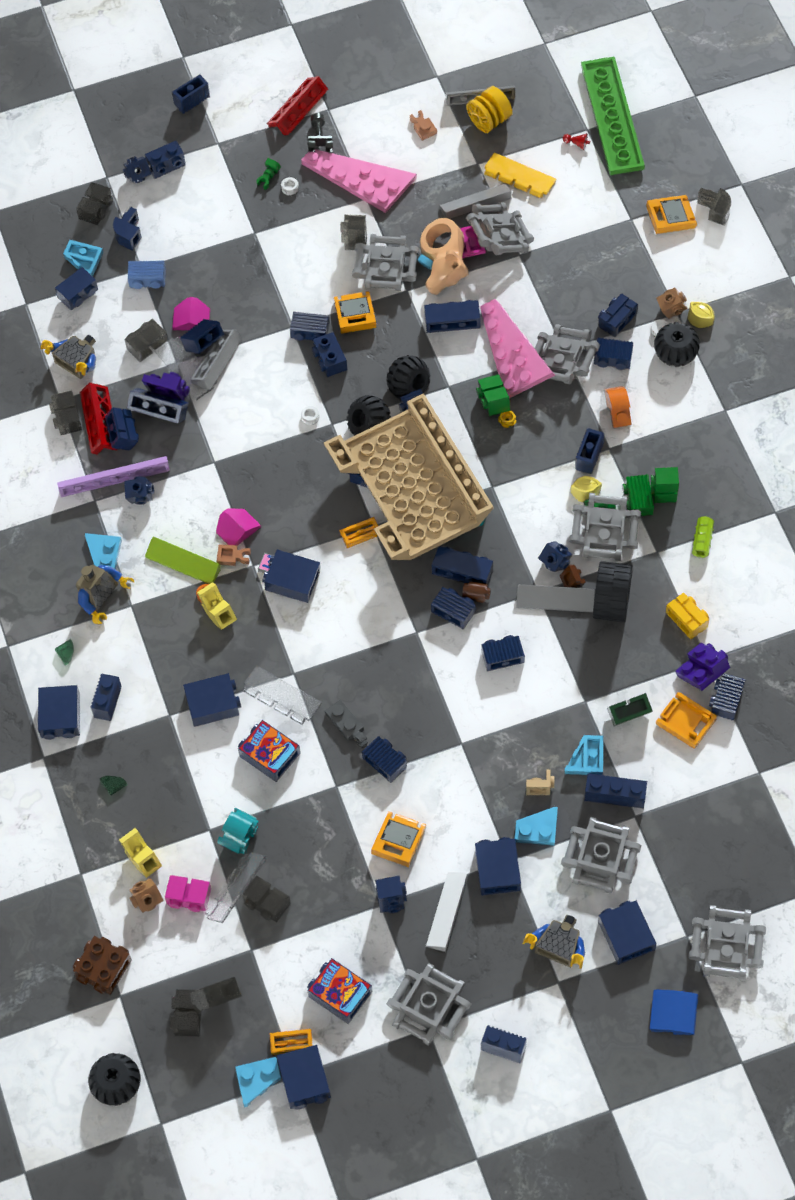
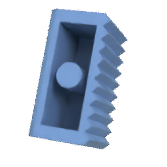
(146, 274)

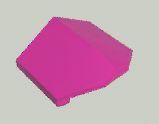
(471, 244)
(189, 314)
(236, 526)

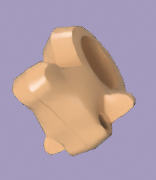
(447, 260)

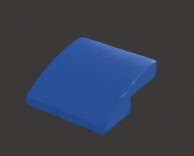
(674, 1012)

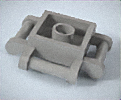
(501, 230)
(385, 263)
(567, 356)
(605, 527)
(601, 854)
(727, 943)
(428, 1003)

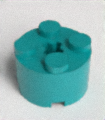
(238, 830)

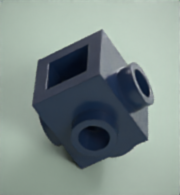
(142, 169)
(139, 490)
(555, 556)

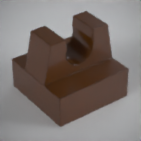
(571, 577)

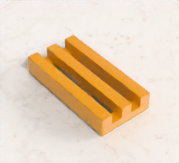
(361, 535)
(277, 1051)

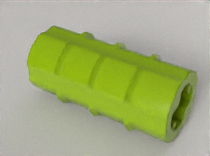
(703, 537)

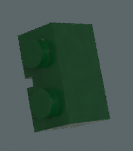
(636, 707)

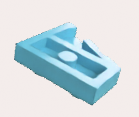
(83, 255)
(104, 549)
(587, 757)
(537, 828)
(257, 1078)

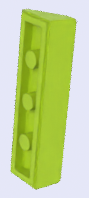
(182, 560)

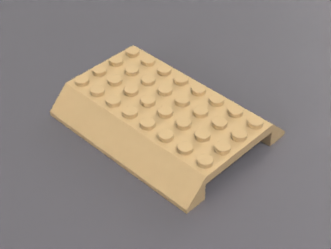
(414, 480)

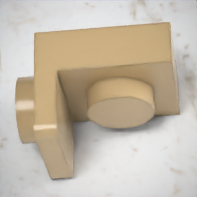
(537, 786)

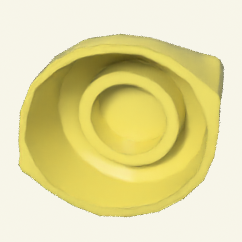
(701, 314)
(583, 486)

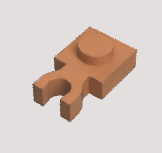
(422, 126)
(230, 554)

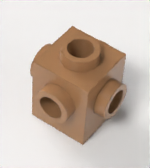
(672, 302)
(145, 895)

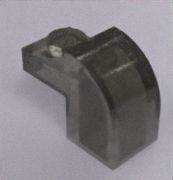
(718, 203)

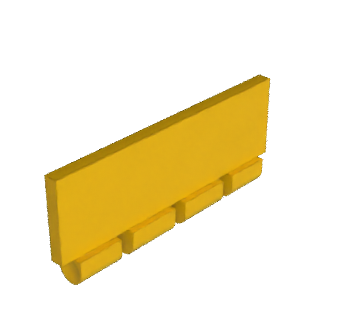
(522, 175)

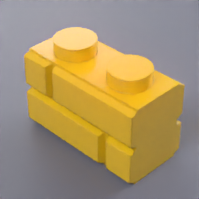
(687, 615)

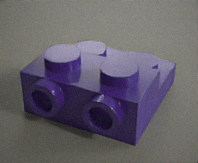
(169, 385)
(703, 666)

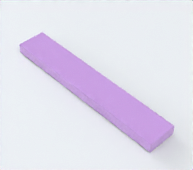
(113, 476)

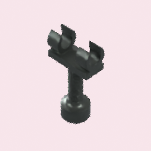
(318, 121)

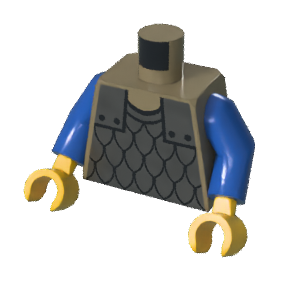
(73, 354)
(96, 586)
(559, 942)

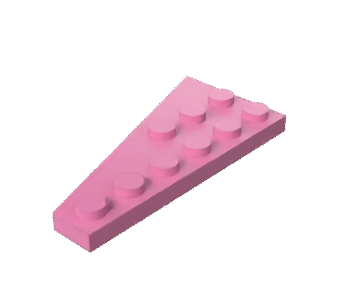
(369, 181)
(514, 355)

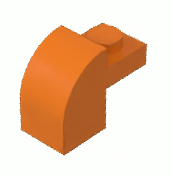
(619, 405)

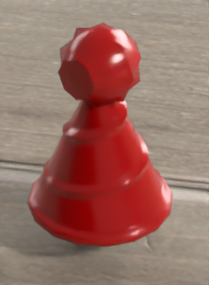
(580, 140)

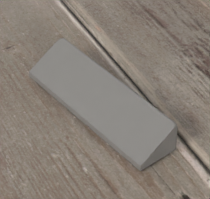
(464, 97)
(486, 197)
(216, 359)
(555, 598)

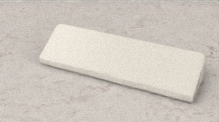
(447, 911)

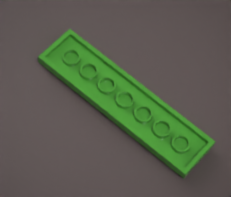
(612, 116)

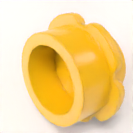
(507, 415)

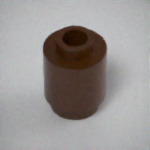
(476, 591)

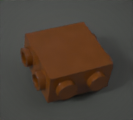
(101, 965)

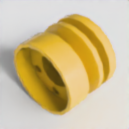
(489, 109)

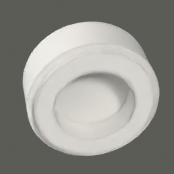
(290, 186)
(657, 325)
(310, 415)

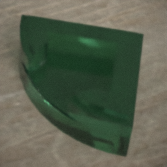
(65, 651)
(113, 783)

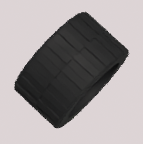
(612, 591)

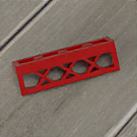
(298, 105)
(94, 416)

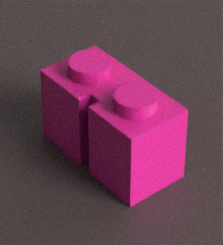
(186, 895)

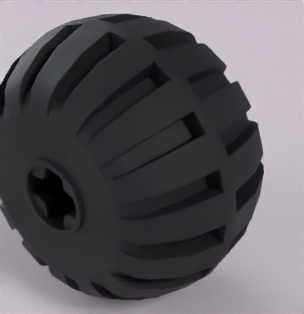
(677, 344)
(407, 376)
(366, 413)
(120, 1089)

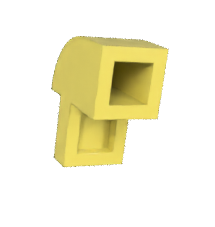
(215, 607)
(139, 853)

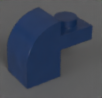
(125, 230)

